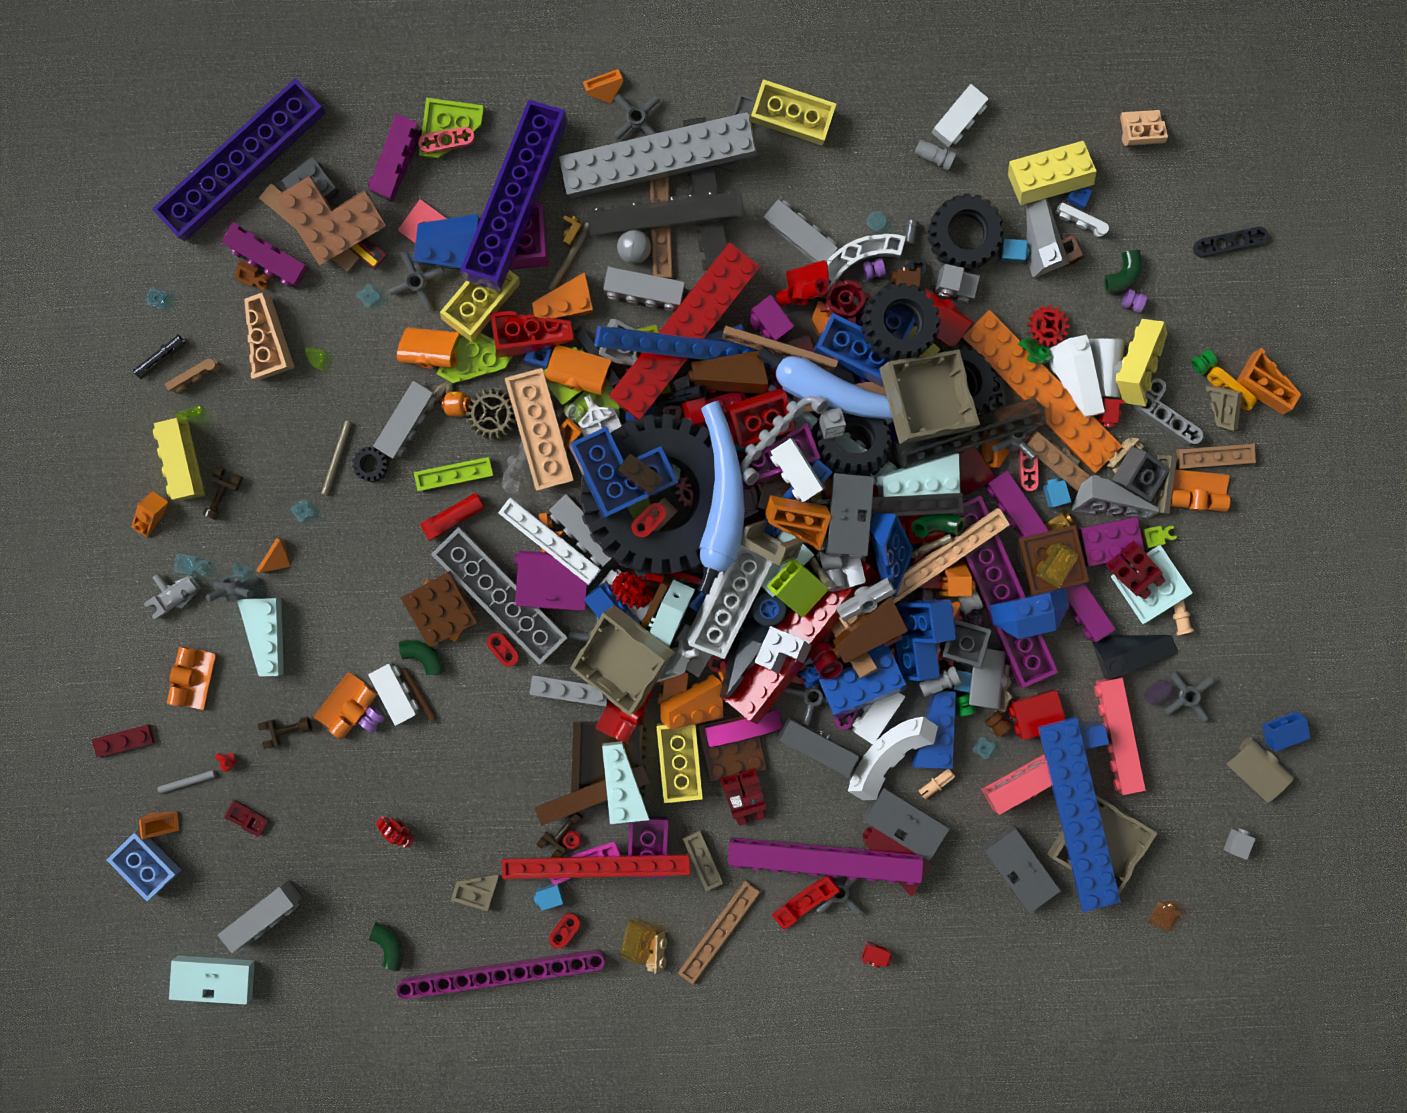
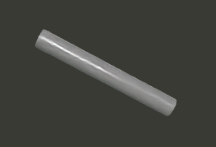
(187, 781)

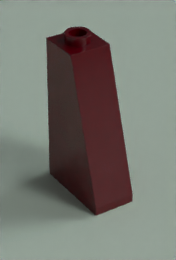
(879, 841)

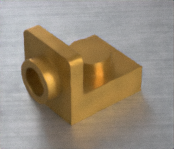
(571, 233)
(1060, 521)

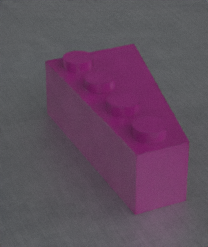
(395, 157)
(265, 255)
(764, 464)

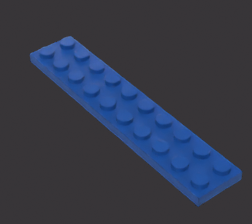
(1079, 814)

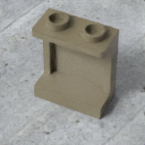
(768, 546)

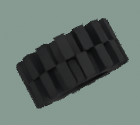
(359, 464)

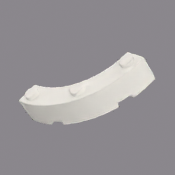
(861, 249)
(887, 753)

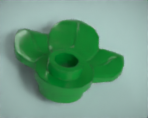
(1037, 353)

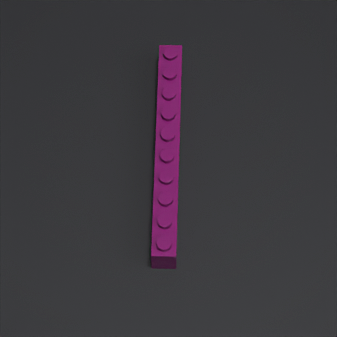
(1027, 523)
(825, 860)

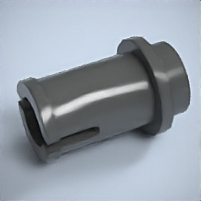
(911, 231)

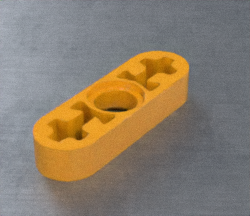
(1222, 379)

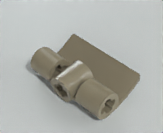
(1260, 770)

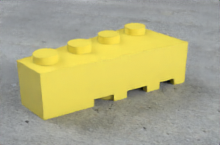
(1141, 361)

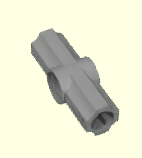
(865, 599)

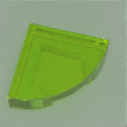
(315, 357)
(188, 413)

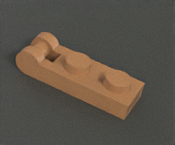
(192, 375)

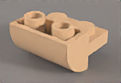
(1143, 128)

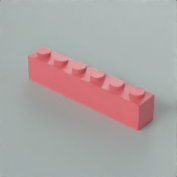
(1120, 735)

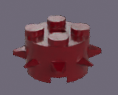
(845, 300)

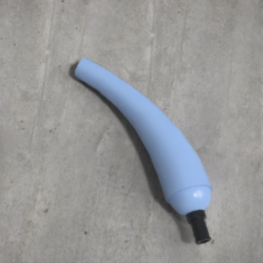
(807, 379)
(726, 517)

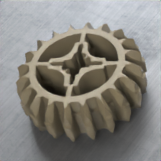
(483, 419)

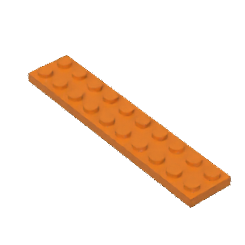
(1029, 380)

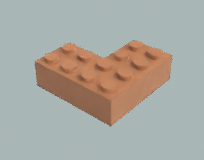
(328, 229)

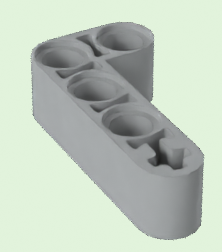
(1169, 416)

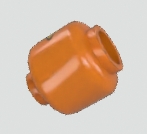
(455, 404)

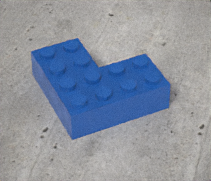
(847, 344)
(600, 459)
(927, 624)
(849, 693)

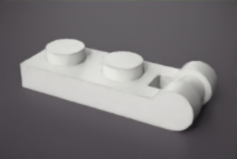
(1082, 219)

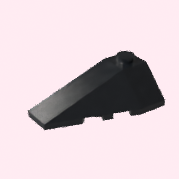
(1130, 652)
(742, 654)

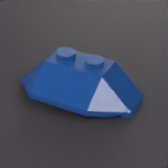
(1031, 614)

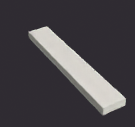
(549, 541)

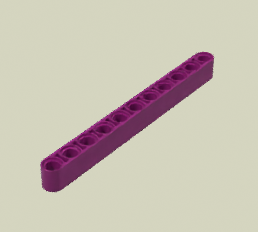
(492, 977)

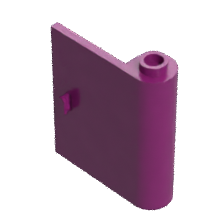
(547, 583)

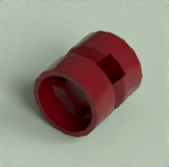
(826, 661)

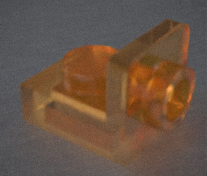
(1164, 915)

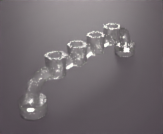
(515, 463)

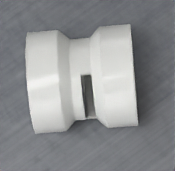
(970, 602)

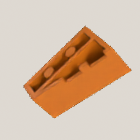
(565, 301)
(1268, 384)
(799, 518)
(957, 580)
(693, 706)

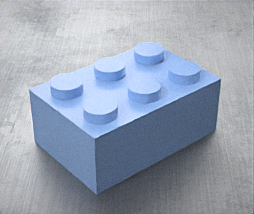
(144, 865)

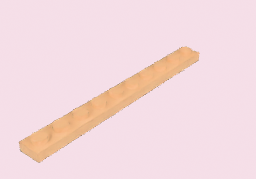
(947, 555)

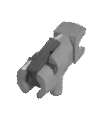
(172, 596)

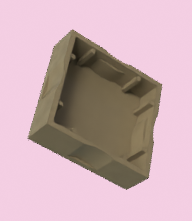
(929, 396)
(622, 660)
(1125, 840)

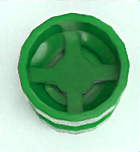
(1204, 362)
(963, 705)

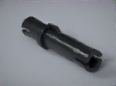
(158, 357)
(696, 391)

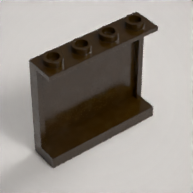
(588, 753)

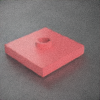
(420, 214)

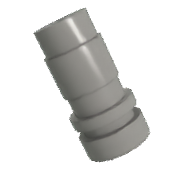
(935, 154)
(935, 685)

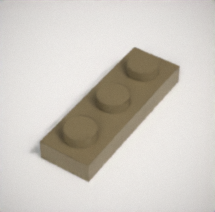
(1163, 496)
(702, 860)

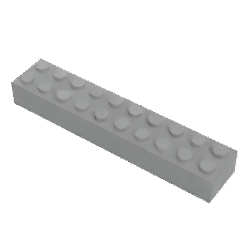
(658, 155)

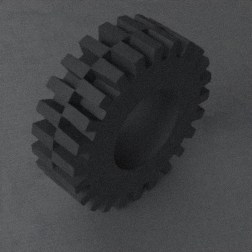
(659, 551)

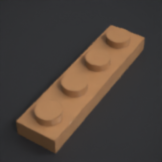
(1216, 456)
(1057, 461)

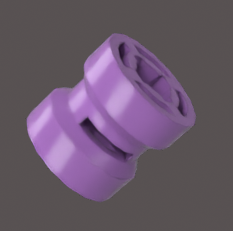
(873, 269)
(1134, 300)
(371, 719)

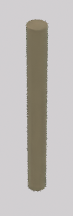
(569, 257)
(336, 458)

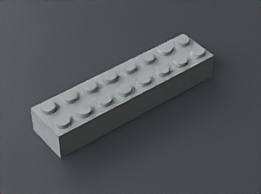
(497, 594)

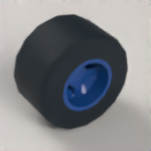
(772, 613)

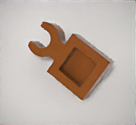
(249, 275)

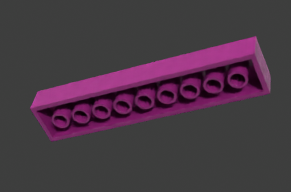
(996, 584)

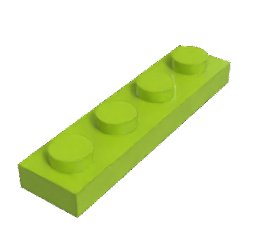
(453, 474)

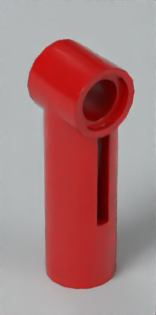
(440, 523)

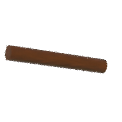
(418, 695)

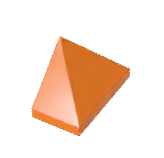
(604, 86)
(569, 432)
(992, 458)
(275, 558)
(158, 824)

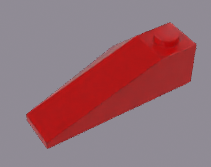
(522, 334)

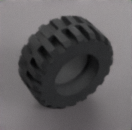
(981, 212)
(914, 302)
(978, 376)
(860, 463)

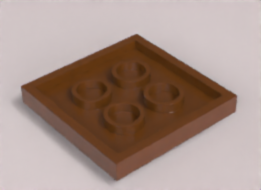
(1034, 551)
(439, 609)
(731, 757)

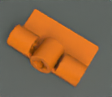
(428, 348)
(578, 370)
(1200, 491)
(190, 677)
(346, 705)

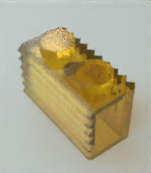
(1057, 564)
(637, 941)

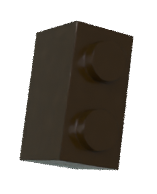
(639, 474)

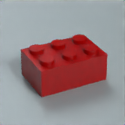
(757, 414)

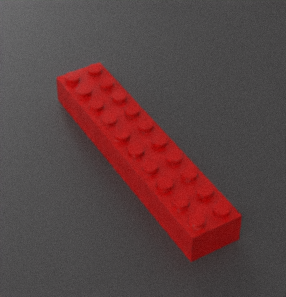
(693, 318)
(762, 686)

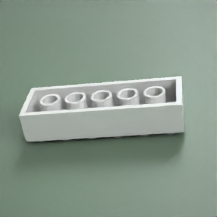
(728, 603)

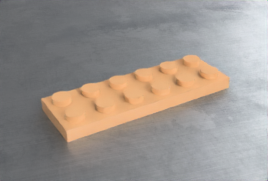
(539, 429)

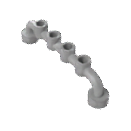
(781, 424)

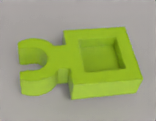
(1156, 536)

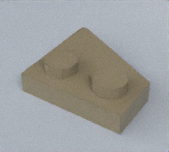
(1225, 406)
(475, 892)

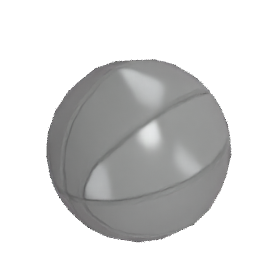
(634, 246)

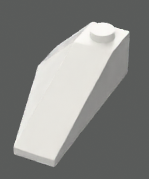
(1076, 369)

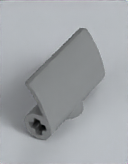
(1108, 362)
(841, 570)
(989, 681)

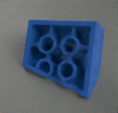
(445, 241)
(890, 547)

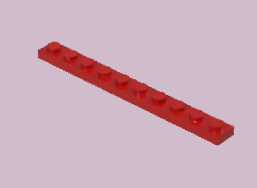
(596, 866)

